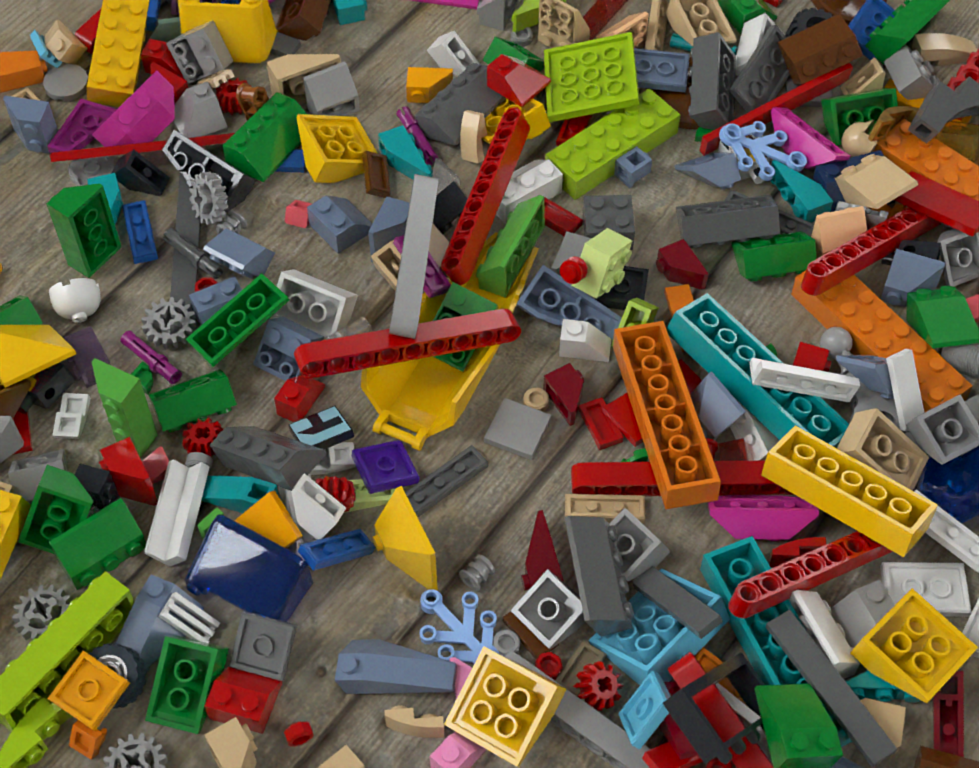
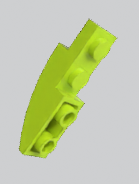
(25, 742)

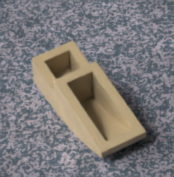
(943, 48)

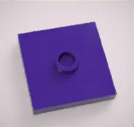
(385, 466)

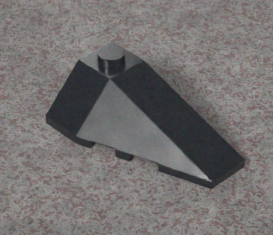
(194, 159)

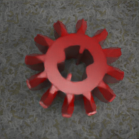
(227, 96)
(200, 436)
(340, 489)
(607, 682)

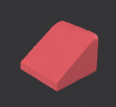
(297, 214)
(156, 465)

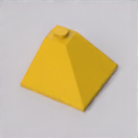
(533, 112)
(333, 146)
(29, 350)
(405, 541)
(914, 648)
(504, 706)

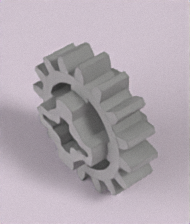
(208, 198)
(167, 321)
(29, 618)
(136, 752)

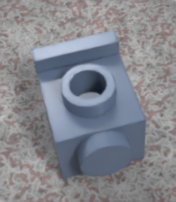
(632, 166)

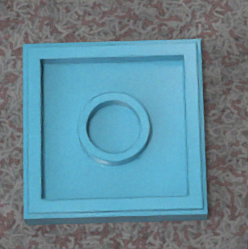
(645, 710)

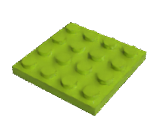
(591, 77)

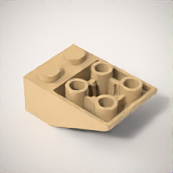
(560, 24)
(388, 257)

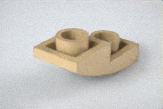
(472, 130)
(402, 720)

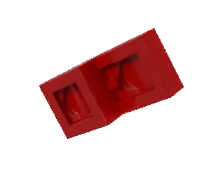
(794, 549)

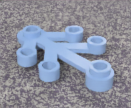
(735, 137)
(460, 632)

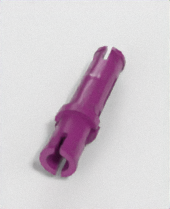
(421, 141)
(157, 363)

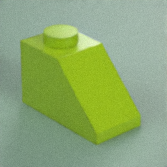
(638, 313)

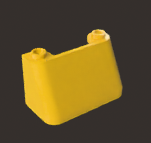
(244, 27)

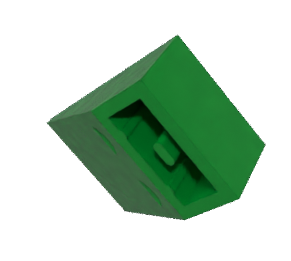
(458, 303)

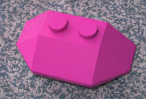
(141, 115)
(805, 139)
(762, 515)

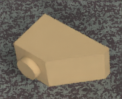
(64, 43)

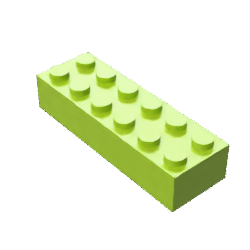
(592, 153)
(86, 624)

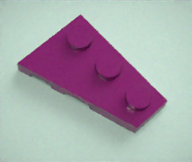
(80, 126)

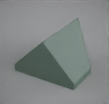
(166, 30)

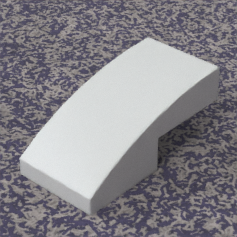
(72, 416)
(337, 459)

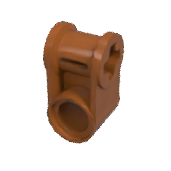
(251, 98)

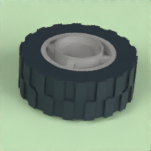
(126, 664)

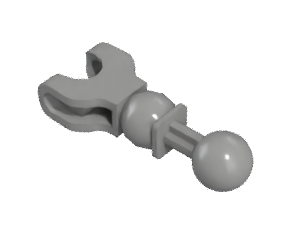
(840, 343)

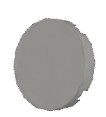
(65, 82)
(87, 168)

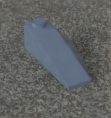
(554, 299)
(143, 627)
(384, 667)

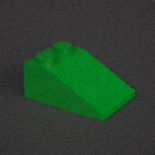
(942, 317)
(184, 682)
(797, 727)

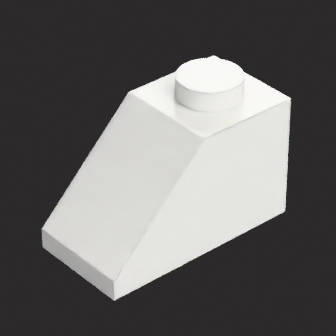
(451, 53)
(583, 341)
(315, 507)

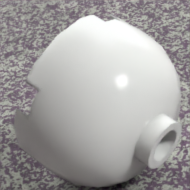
(75, 300)

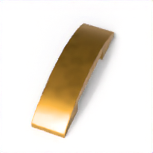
(890, 118)

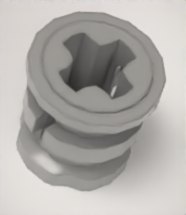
(233, 222)
(477, 572)

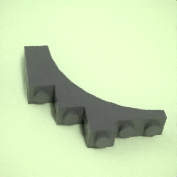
(943, 106)

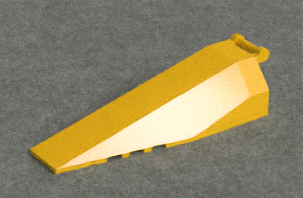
(427, 392)

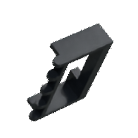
(695, 724)

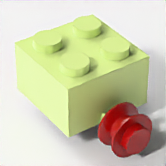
(599, 263)

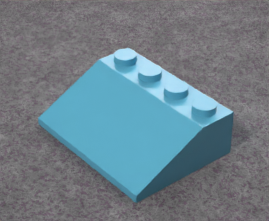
(656, 636)

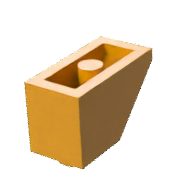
(426, 82)

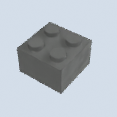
(608, 212)

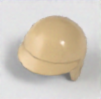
(856, 140)

